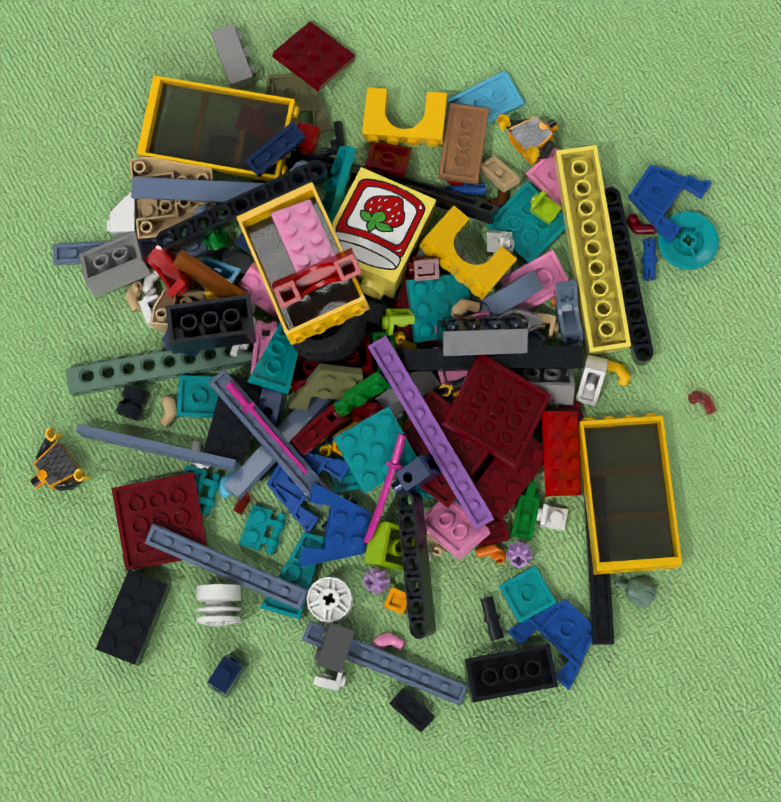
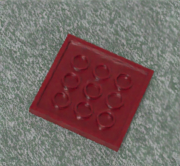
(496, 410)
(467, 452)
(164, 502)

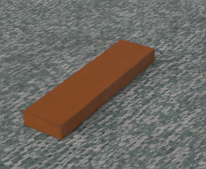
(206, 276)

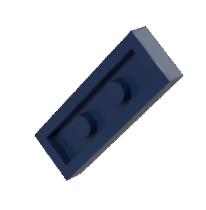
(275, 149)

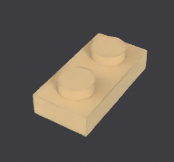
(499, 174)

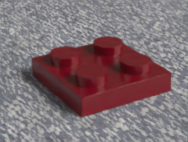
(388, 159)

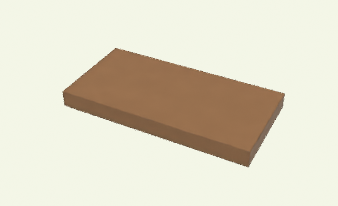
(463, 144)

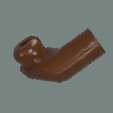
(501, 198)

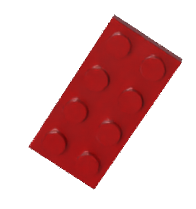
(561, 453)

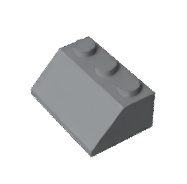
(114, 264)
(556, 382)

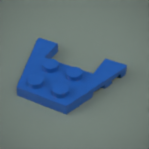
(658, 191)
(293, 496)
(344, 529)
(565, 631)

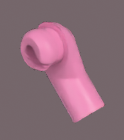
(388, 639)

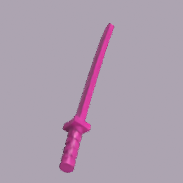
(249, 407)
(393, 465)

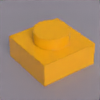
(396, 601)

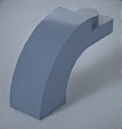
(511, 294)
(568, 313)

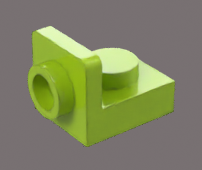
(544, 207)
(400, 317)

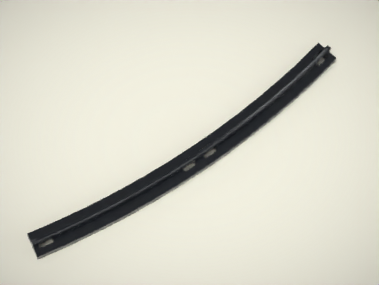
(444, 197)

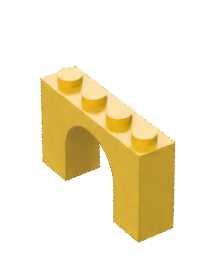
(427, 131)
(477, 278)

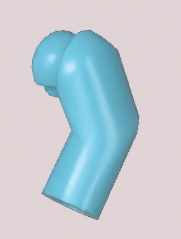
(223, 492)

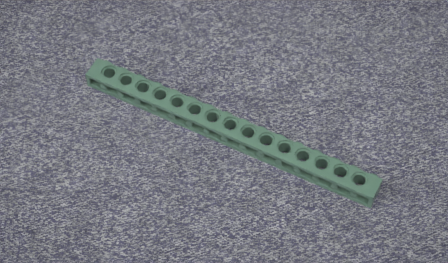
(78, 386)

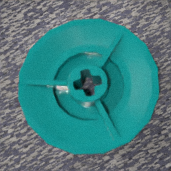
(703, 245)

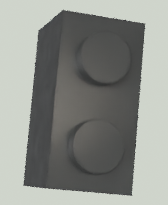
(334, 648)

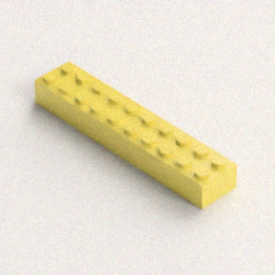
(592, 250)

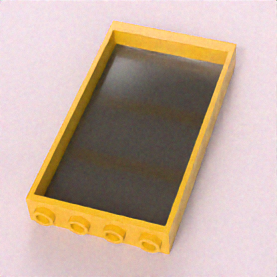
(212, 125)
(321, 307)
(629, 494)

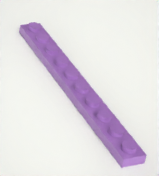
(431, 432)

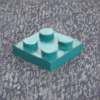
(196, 397)
(527, 594)

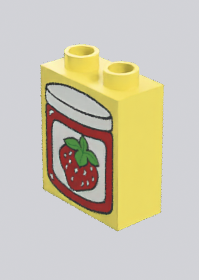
(383, 228)

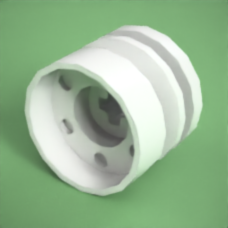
(218, 604)
(336, 611)

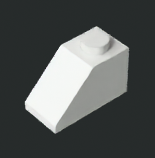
(123, 218)
(591, 380)

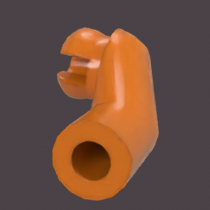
(492, 551)

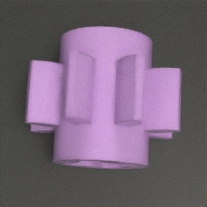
(519, 554)
(376, 580)

